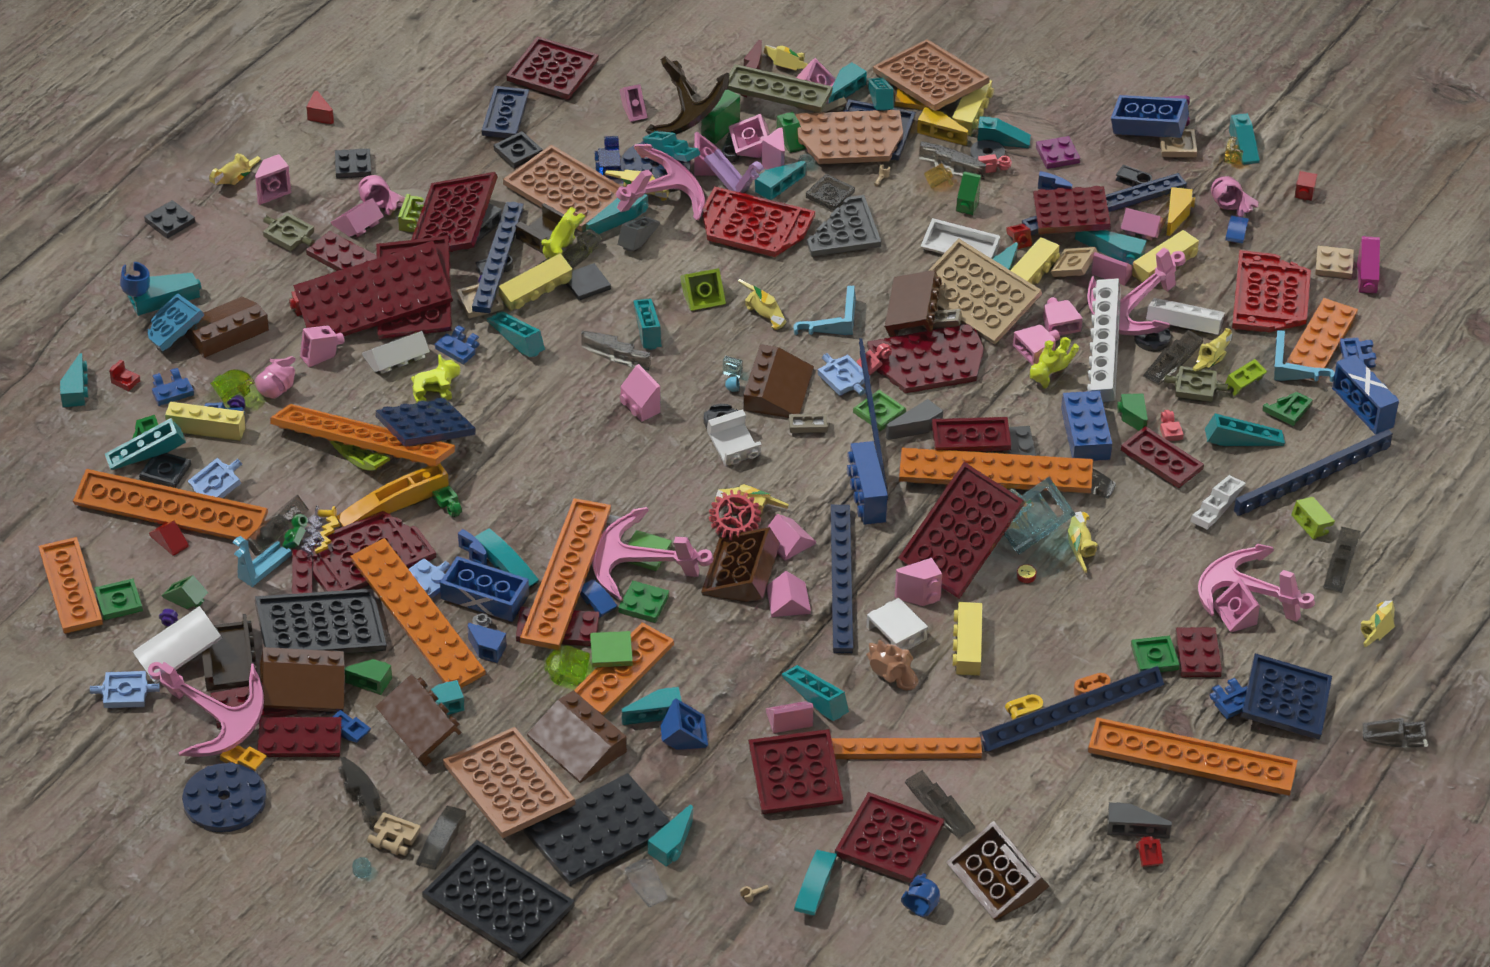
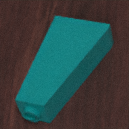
(163, 289)

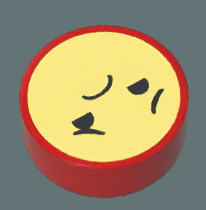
(1026, 573)

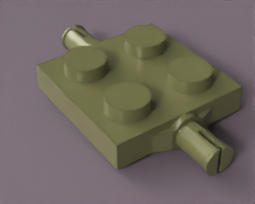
(288, 231)
(1195, 384)

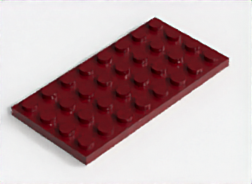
(375, 291)

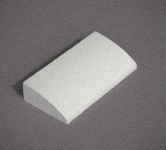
(943, 235)
(1185, 315)
(179, 642)

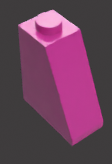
(1368, 264)

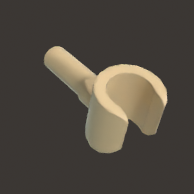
(883, 173)
(751, 893)

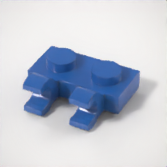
(1353, 346)
(454, 347)
(172, 391)
(1232, 703)

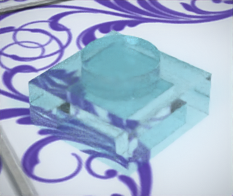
(732, 366)

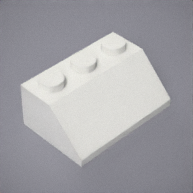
(397, 352)

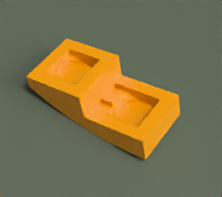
(246, 757)

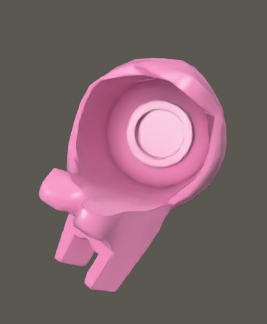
(376, 188)
(1230, 196)
(276, 378)

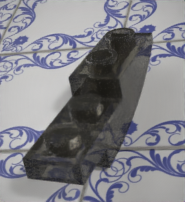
(360, 789)

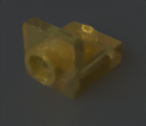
(1232, 153)
(938, 175)

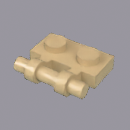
(397, 829)

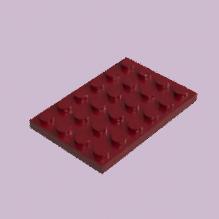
(456, 210)
(428, 321)
(963, 527)

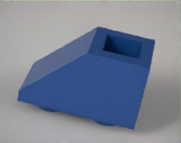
(487, 643)

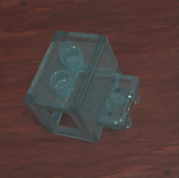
(1036, 516)

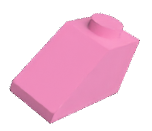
(633, 102)

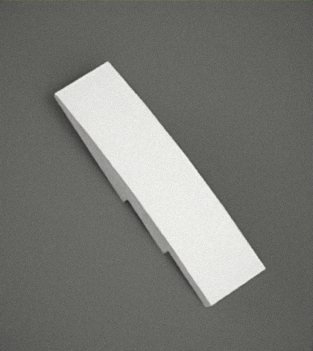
(1218, 502)

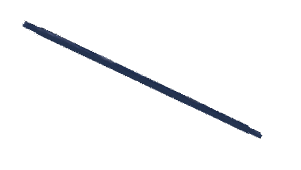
(871, 408)

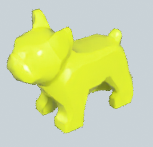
(562, 234)
(1052, 361)
(436, 380)

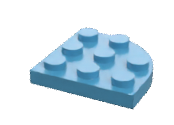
(173, 321)

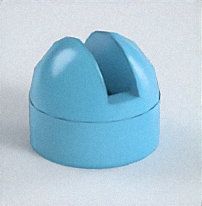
(733, 384)

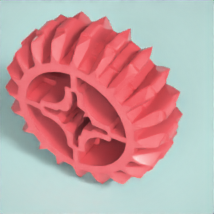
(729, 500)

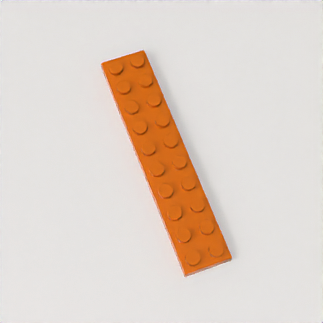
(358, 434)
(1005, 469)
(164, 504)
(565, 574)
(417, 614)
(1193, 756)

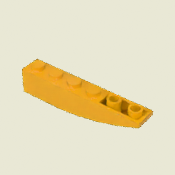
(397, 494)

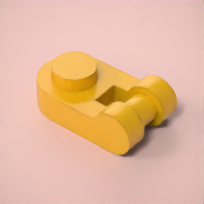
(1029, 704)

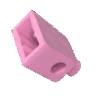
(1061, 317)
(1031, 342)
(319, 344)

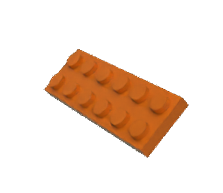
(1323, 335)
(70, 585)
(609, 684)

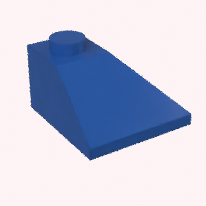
(684, 727)

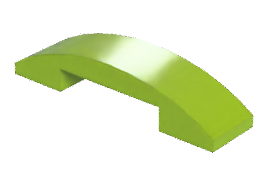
(360, 457)

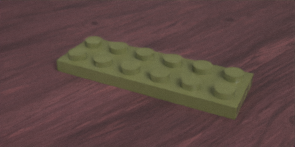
(779, 88)

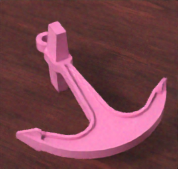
(677, 178)
(1163, 272)
(612, 552)
(1224, 573)
(235, 721)

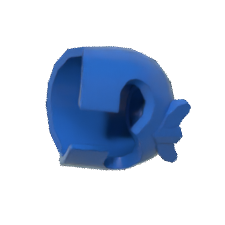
(135, 285)
(922, 896)

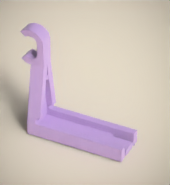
(729, 175)

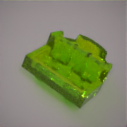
(232, 383)
(567, 665)

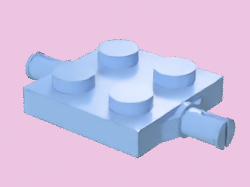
(842, 374)
(216, 479)
(429, 576)
(124, 689)

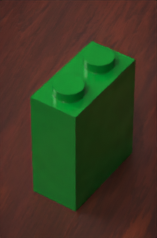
(724, 114)

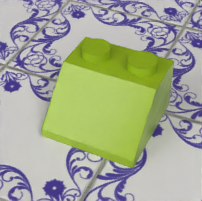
(703, 289)

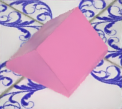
(705, 148)
(773, 150)
(1111, 268)
(791, 536)
(788, 596)
(1237, 607)
(790, 716)

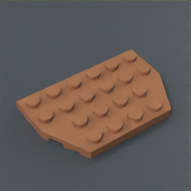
(850, 135)

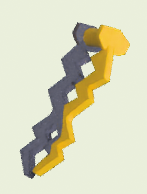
(315, 522)

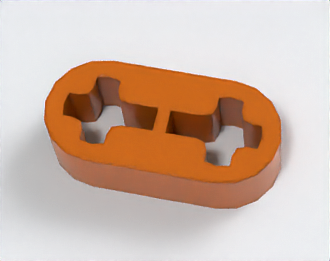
(1090, 683)

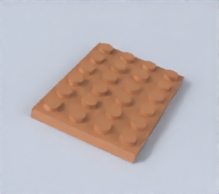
(931, 74)
(563, 183)
(509, 782)

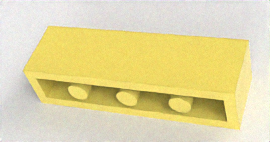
(972, 107)
(1182, 241)
(1037, 261)
(535, 282)
(207, 420)
(968, 638)

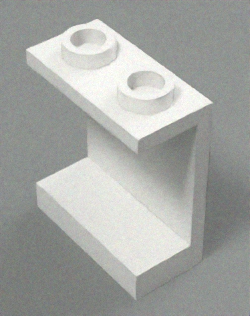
(732, 438)
(898, 624)

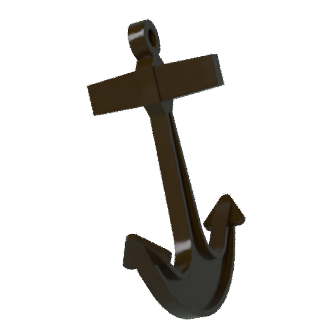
(691, 111)

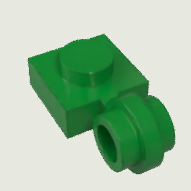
(447, 497)
(294, 536)

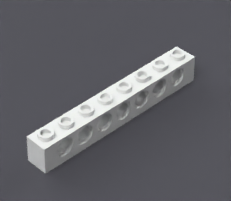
(1105, 338)

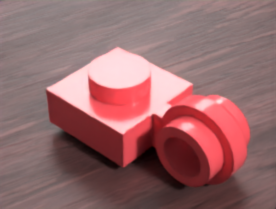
(992, 162)
(873, 361)
(1170, 430)

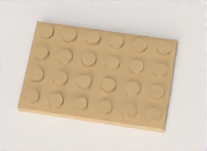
(983, 290)

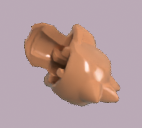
(892, 664)

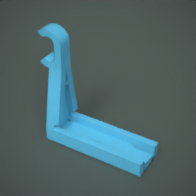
(834, 325)
(1293, 371)
(254, 571)

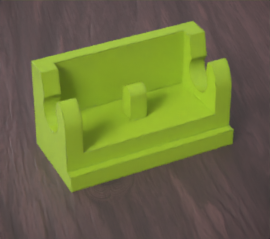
(410, 213)
(1245, 375)
(1312, 517)

